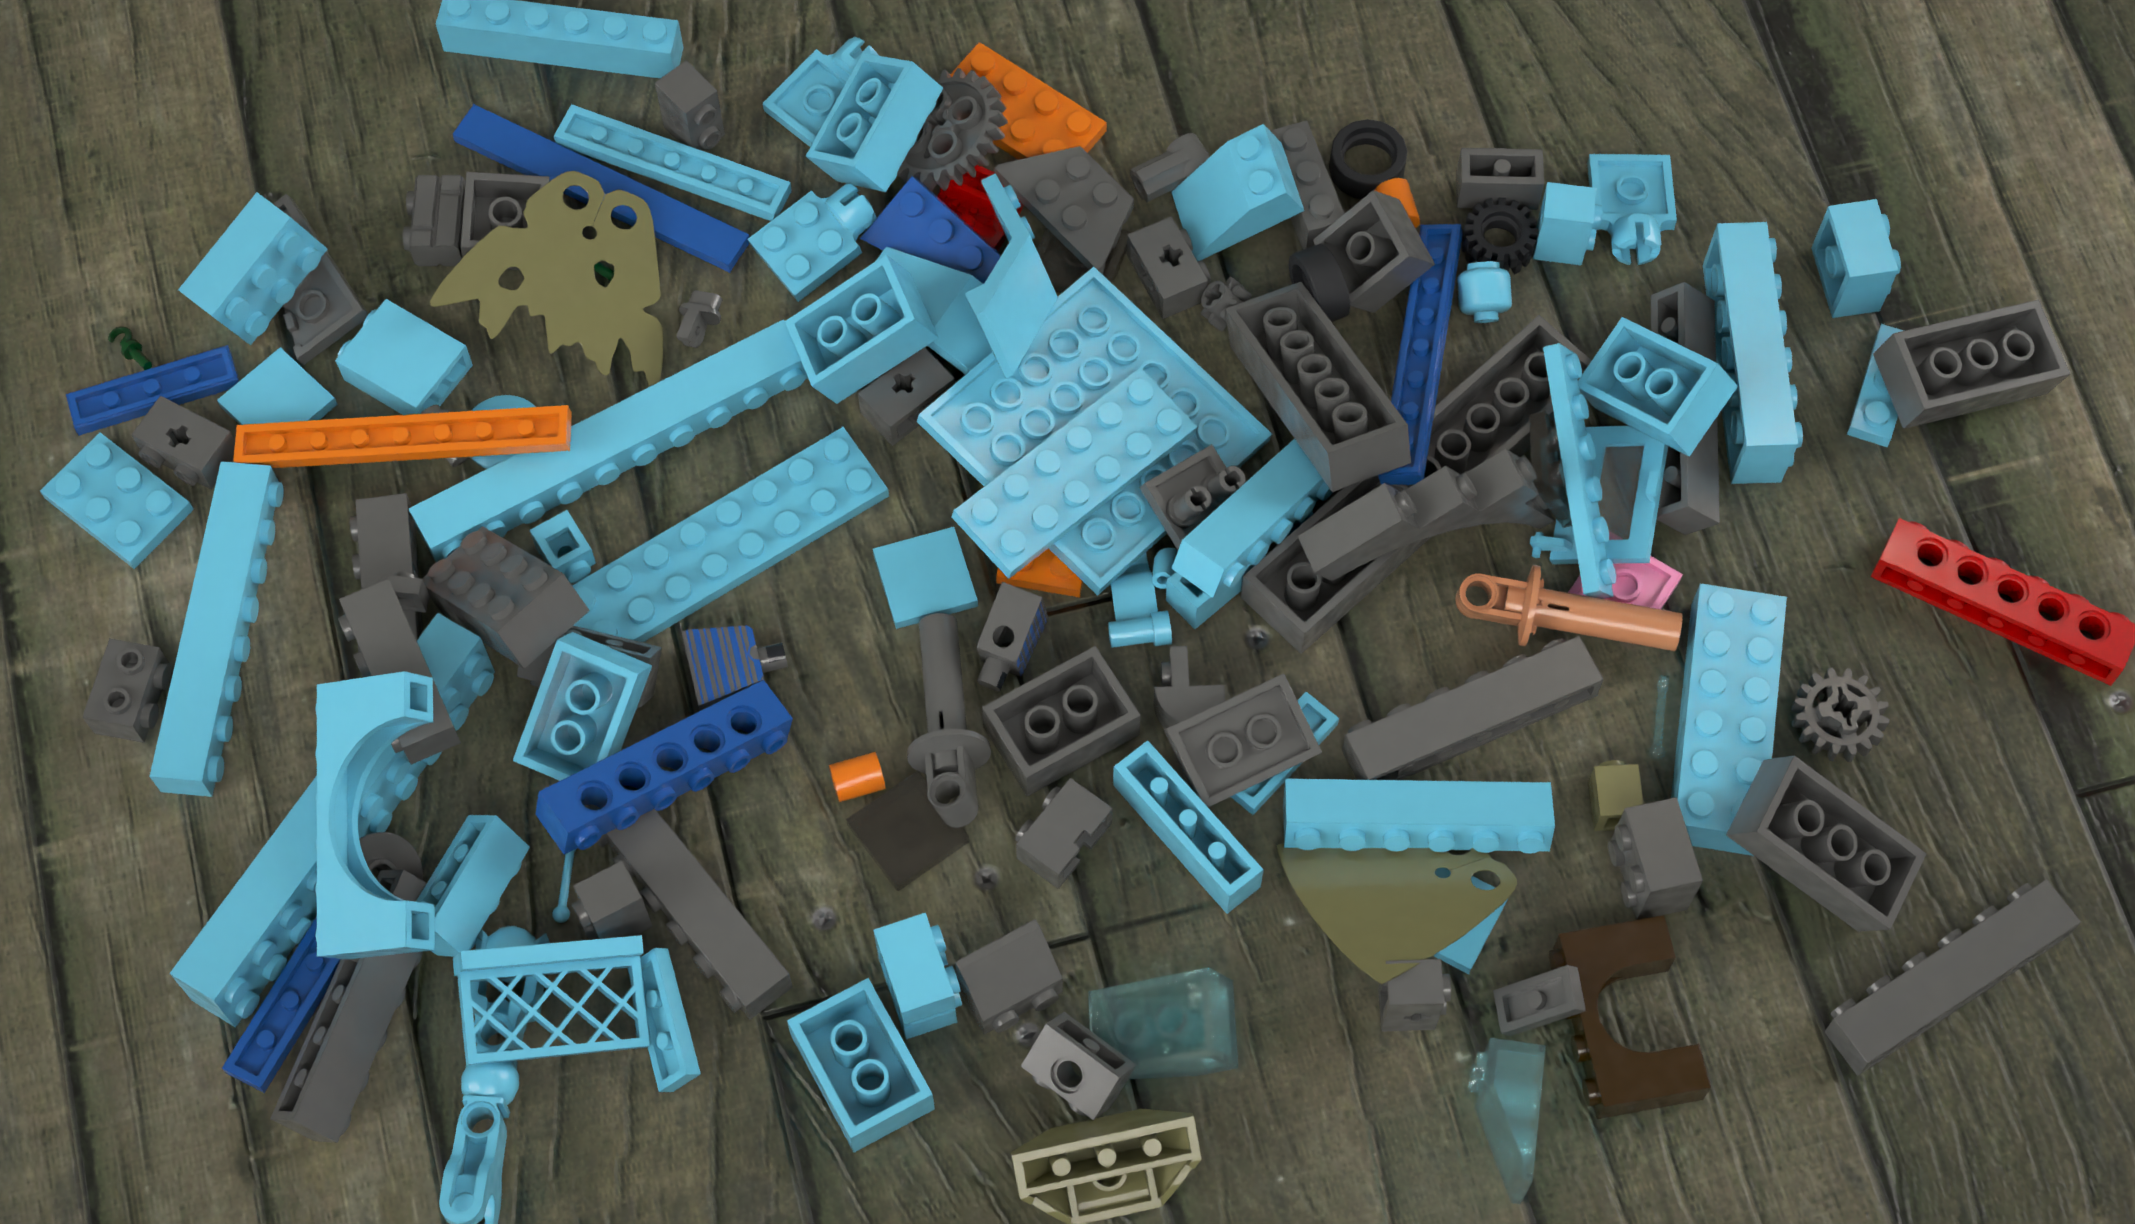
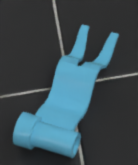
(1137, 609)

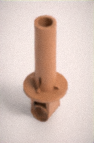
(1532, 606)

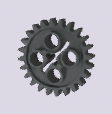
(956, 131)

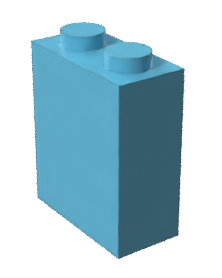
(403, 360)

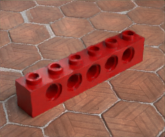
(2016, 621)

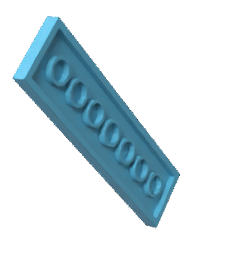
(731, 540)

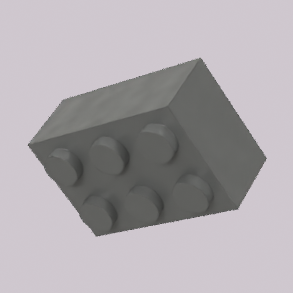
(1061, 720)

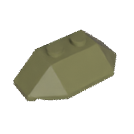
(1107, 1165)

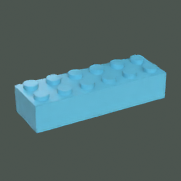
(1752, 351)
(1726, 707)

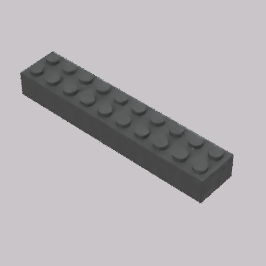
(1468, 428)

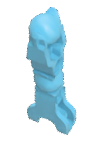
(474, 1171)

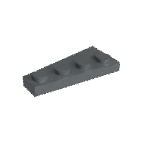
(322, 303)

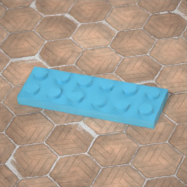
(1074, 472)

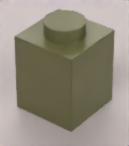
(1611, 790)

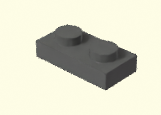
(1539, 1000)

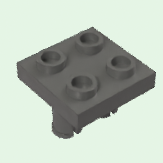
(1191, 492)

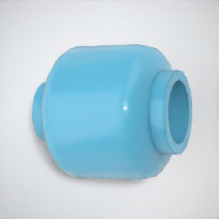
(1484, 291)

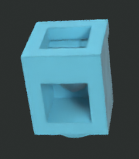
(561, 537)

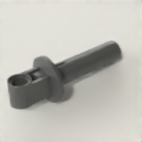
(948, 750)

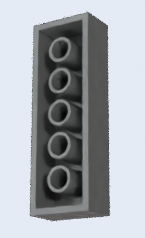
(1318, 386)

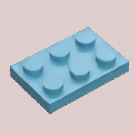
(117, 500)

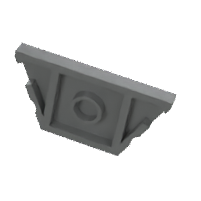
(1072, 200)

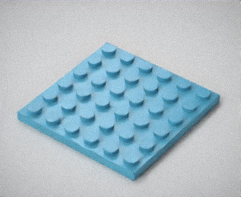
(1077, 357)

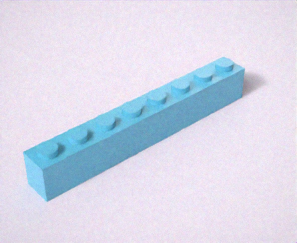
(217, 630)

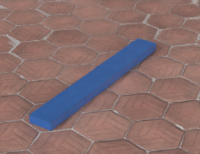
(539, 156)
(1424, 346)

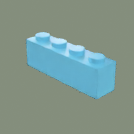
(1187, 827)

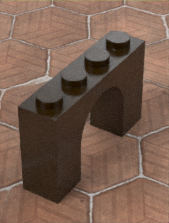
(1618, 1077)

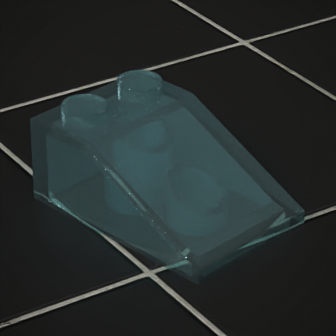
(1170, 1023)
(1508, 1106)

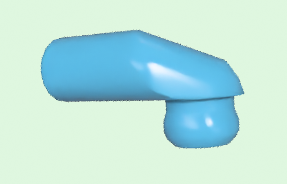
(1162, 567)

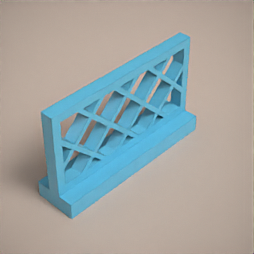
(548, 960)

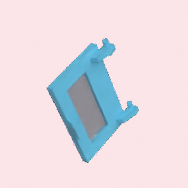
(1631, 483)

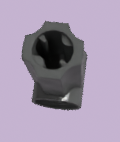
(1170, 168)

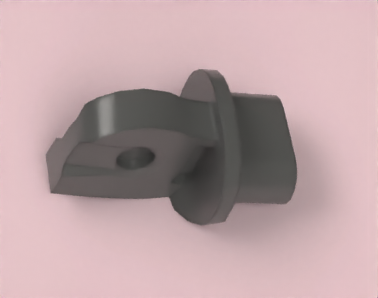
(698, 313)

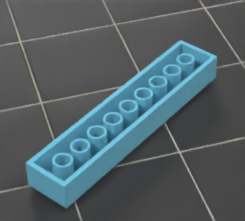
(276, 895)

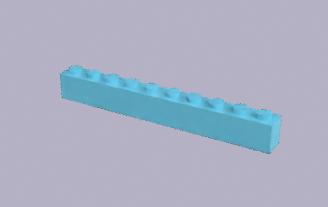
(614, 441)

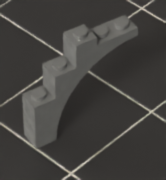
(1442, 502)

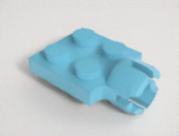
(813, 88)
(1634, 200)
(814, 238)

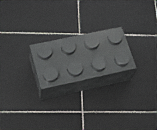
(1971, 363)
(504, 596)
(1826, 844)

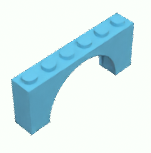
(353, 729)

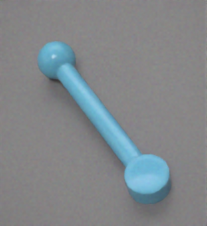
(561, 912)

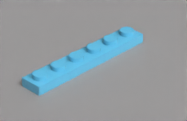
(673, 163)
(1581, 485)

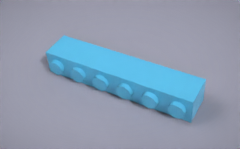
(561, 36)
(1250, 521)
(1418, 815)

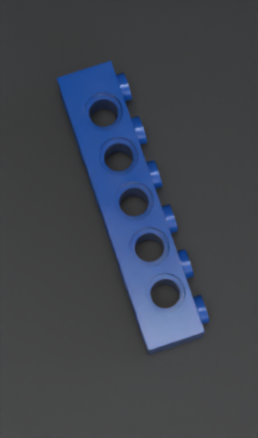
(752, 710)

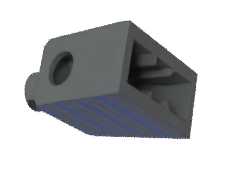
(1014, 620)
(728, 661)

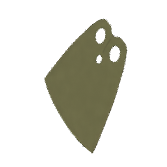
(1391, 902)

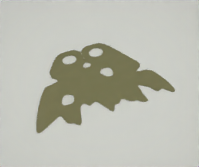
(562, 279)

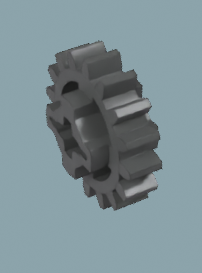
(1829, 728)

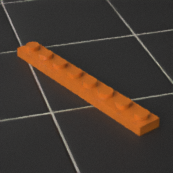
(405, 437)

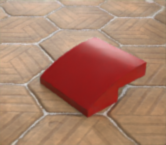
(974, 207)

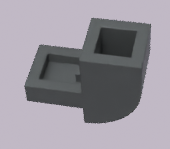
(1177, 699)

